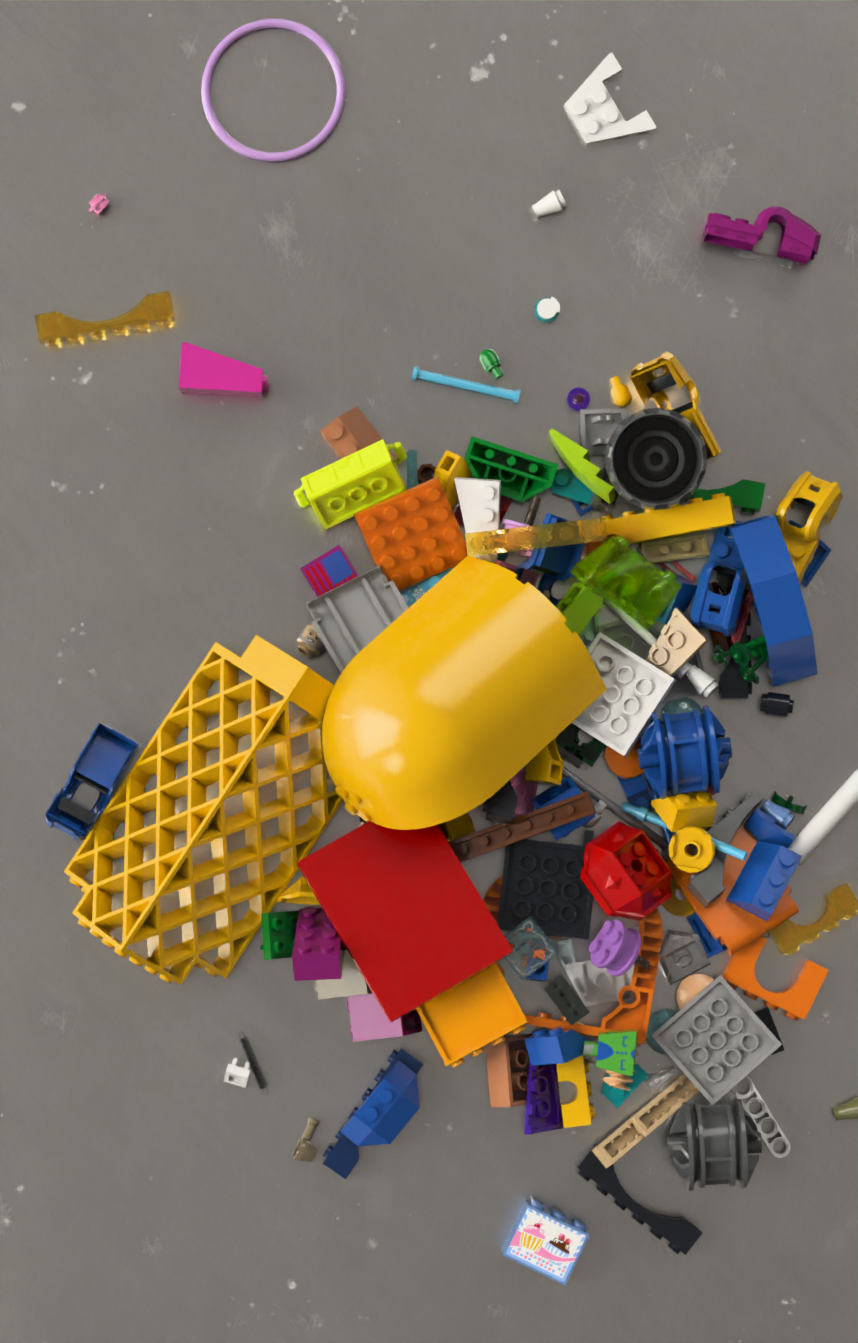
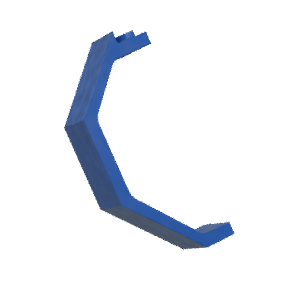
(776, 599)

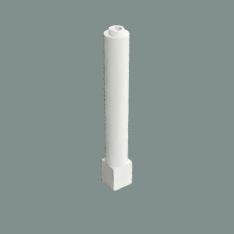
(826, 819)

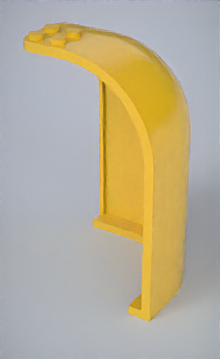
(454, 699)

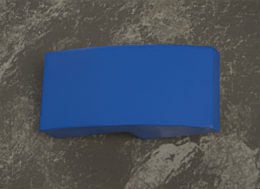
(766, 830)

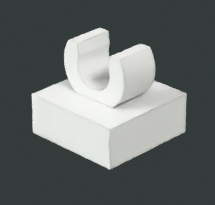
(237, 1075)

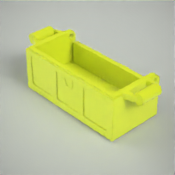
(353, 483)

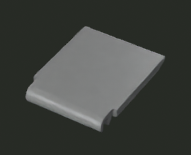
(355, 614)

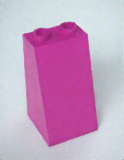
(217, 375)

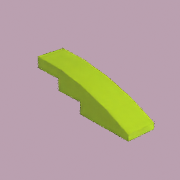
(579, 463)

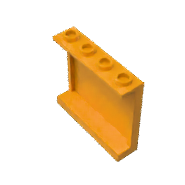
(472, 1016)

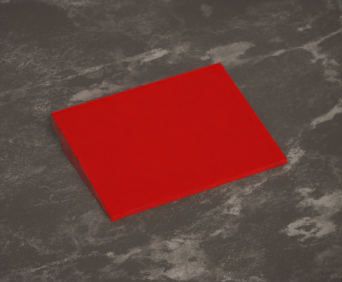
(404, 913)

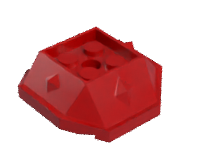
(626, 872)

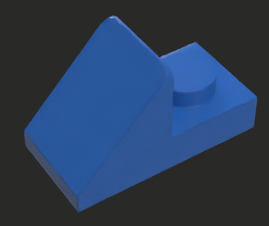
(636, 791)

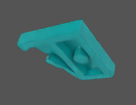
(569, 486)

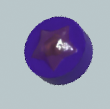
(578, 399)

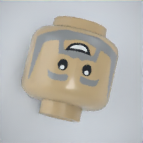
(310, 643)

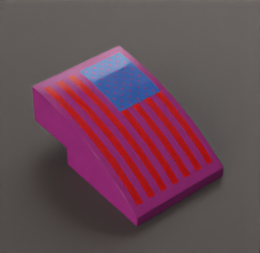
(329, 571)

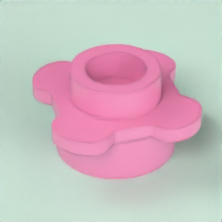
(98, 203)

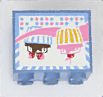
(545, 1241)

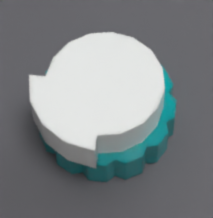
(547, 309)

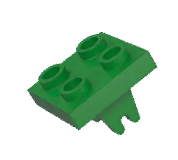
(278, 934)

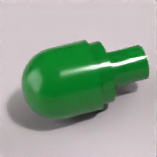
(491, 362)

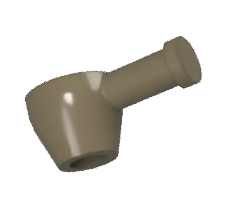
(305, 1149)

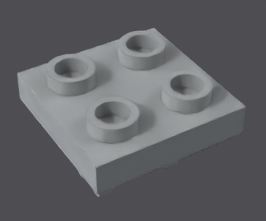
(597, 427)

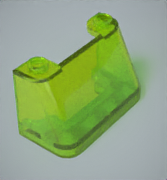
(627, 580)

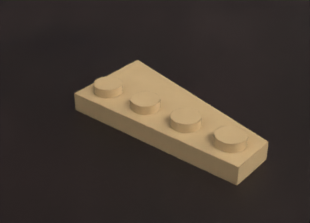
(676, 644)

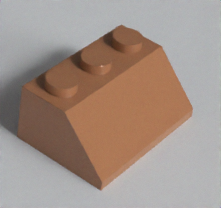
(350, 433)
(508, 1071)

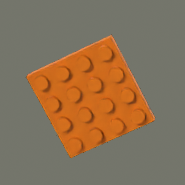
(413, 534)

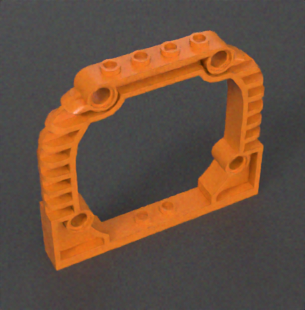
(643, 981)

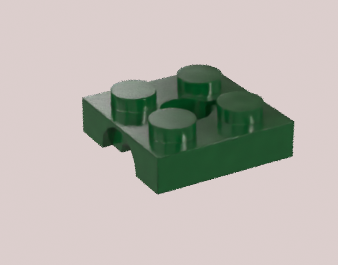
(587, 752)

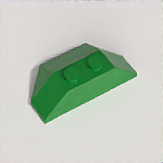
(519, 473)

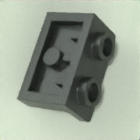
(566, 1000)

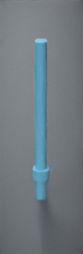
(644, 814)

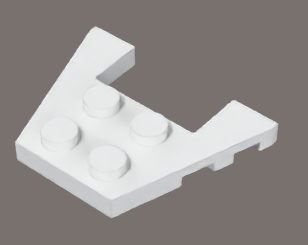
(596, 112)
(590, 982)

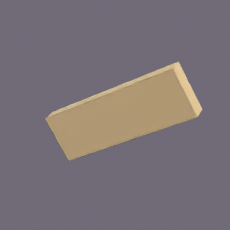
(676, 548)

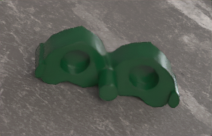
(788, 804)

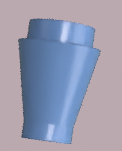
(783, 815)

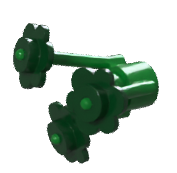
(740, 655)

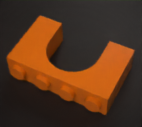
(795, 1000)

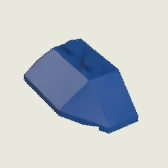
(385, 1109)

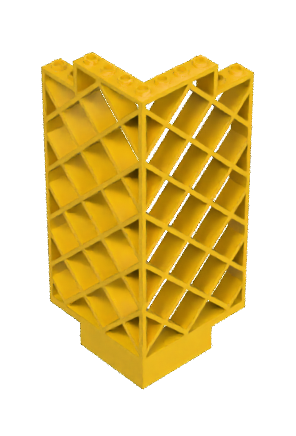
(206, 820)

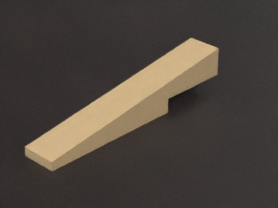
(645, 1121)

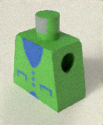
(614, 1051)

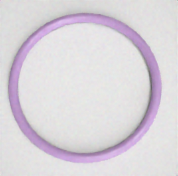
(273, 23)

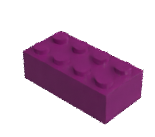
(317, 947)

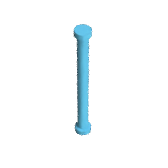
(465, 384)

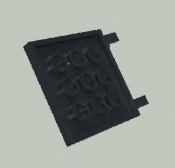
(546, 884)

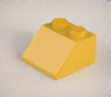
(686, 810)

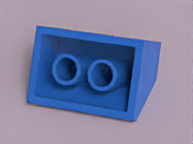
(764, 879)

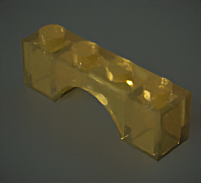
(839, 904)

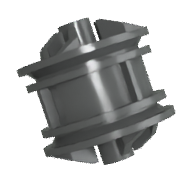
(714, 1144)

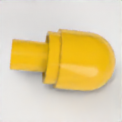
(620, 392)

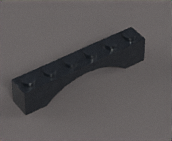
(730, 681)
(501, 805)
(675, 1229)

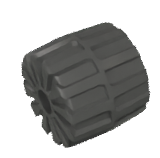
(681, 452)

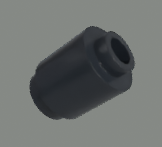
(776, 704)

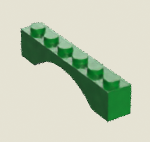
(745, 495)

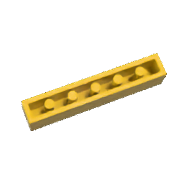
(674, 521)

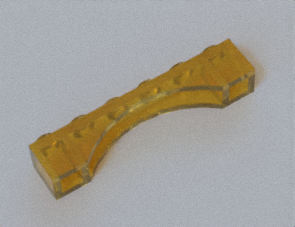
(152, 310)
(536, 536)

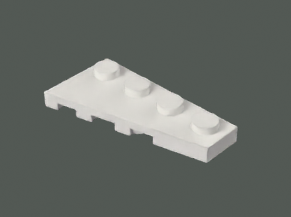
(479, 506)

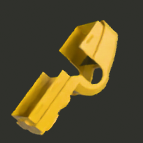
(651, 385)
(805, 540)

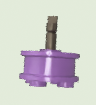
(617, 948)

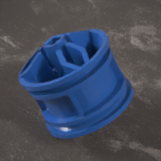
(684, 752)

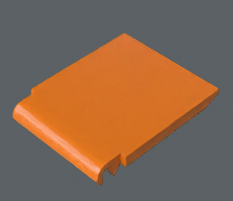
(724, 919)

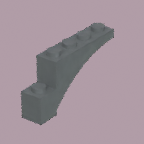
(708, 884)

